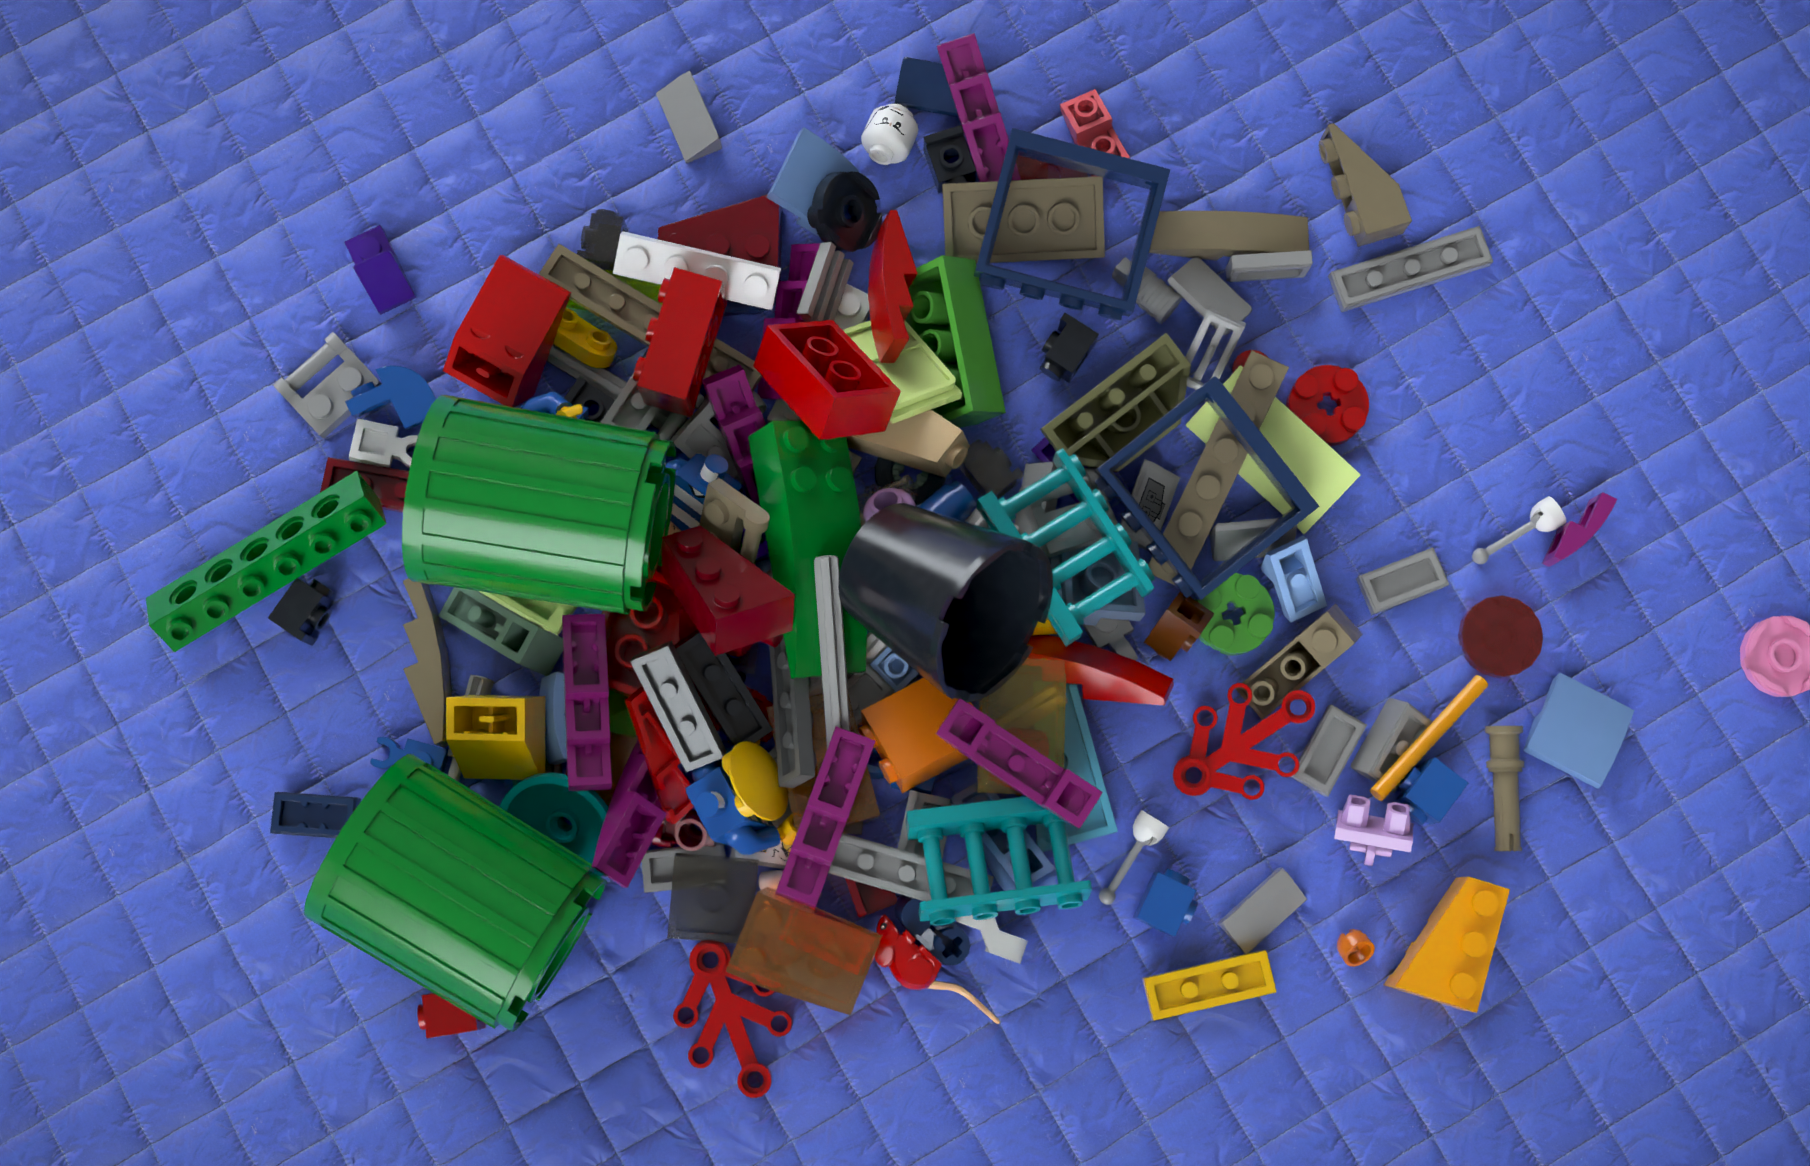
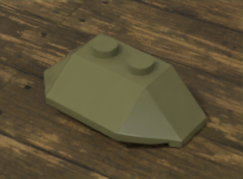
(1123, 406)

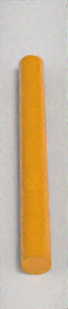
(1428, 738)

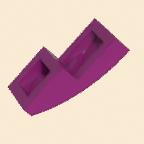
(1573, 535)

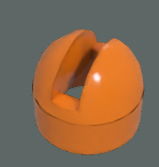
(1355, 947)

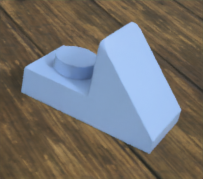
(1294, 578)

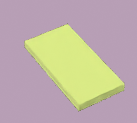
(1304, 452)

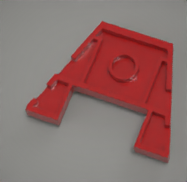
(661, 756)

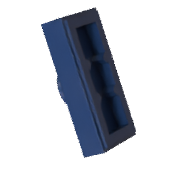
(311, 814)

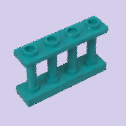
(1069, 617)
(971, 822)

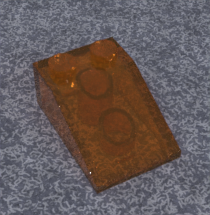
(803, 952)

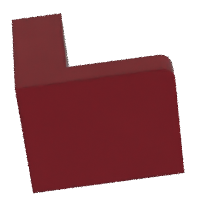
(869, 898)

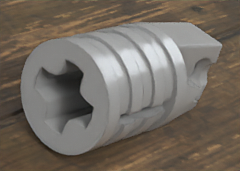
(1153, 295)

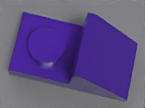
(379, 270)

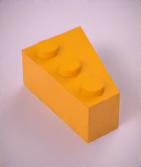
(1455, 946)

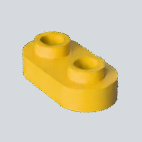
(585, 341)

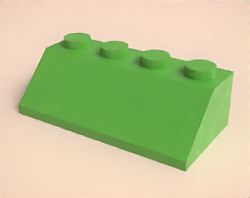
(954, 325)

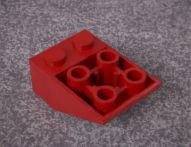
(508, 333)

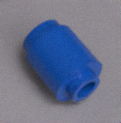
(951, 501)

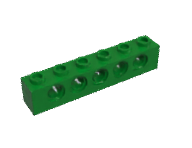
(265, 561)

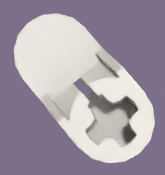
(997, 941)

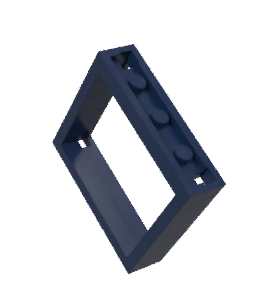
(1090, 162)
(1259, 450)

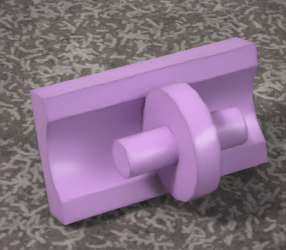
(1372, 833)

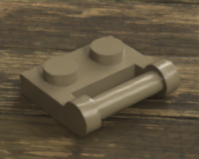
(728, 513)

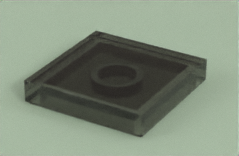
(711, 897)

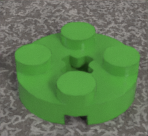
(1254, 624)

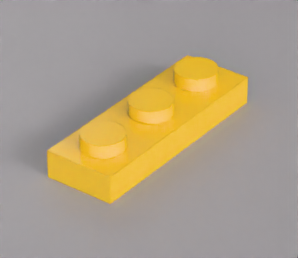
(1209, 985)

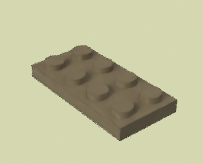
(1038, 220)

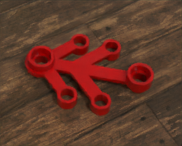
(1237, 746)
(728, 1010)

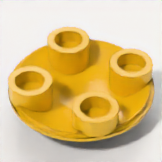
(755, 781)

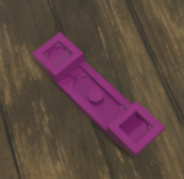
(1018, 764)

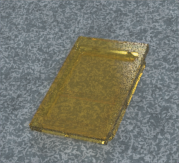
(1032, 710)

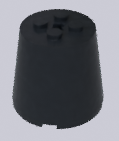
(947, 596)

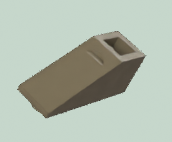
(1369, 195)
(1300, 660)

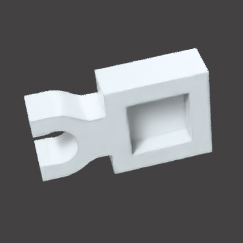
(379, 444)

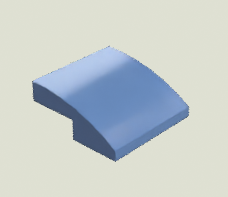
(801, 173)
(1578, 730)

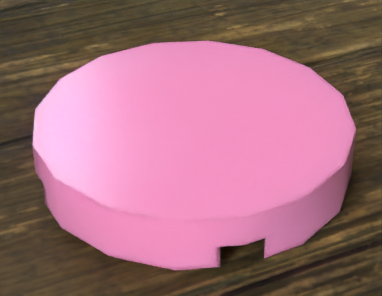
(1777, 656)

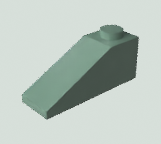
(503, 630)

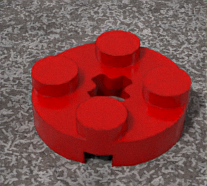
(1341, 386)

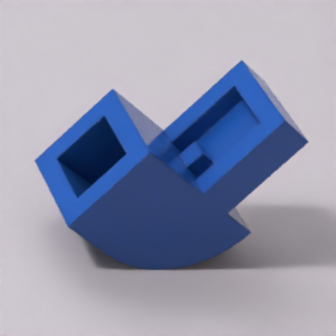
(402, 387)

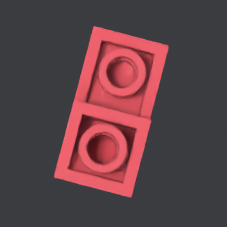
(1091, 124)

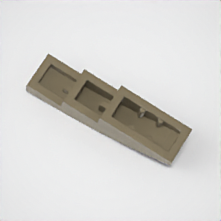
(1227, 233)
(431, 675)

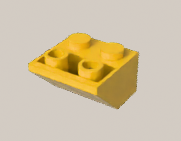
(497, 735)

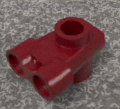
(683, 833)

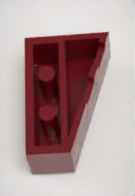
(741, 230)
(724, 592)

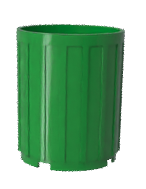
(537, 506)
(454, 893)

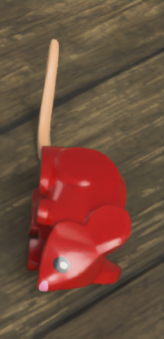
(914, 965)

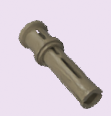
(1505, 765)

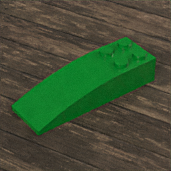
(812, 514)

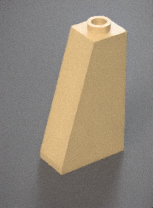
(918, 442)

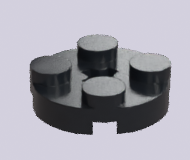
(828, 215)

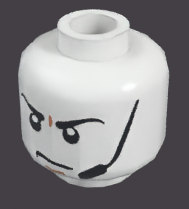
(890, 133)

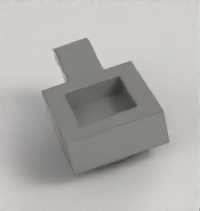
(1112, 634)

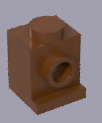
(1179, 627)

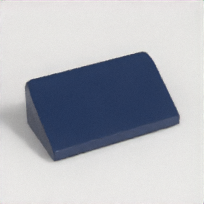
(924, 87)

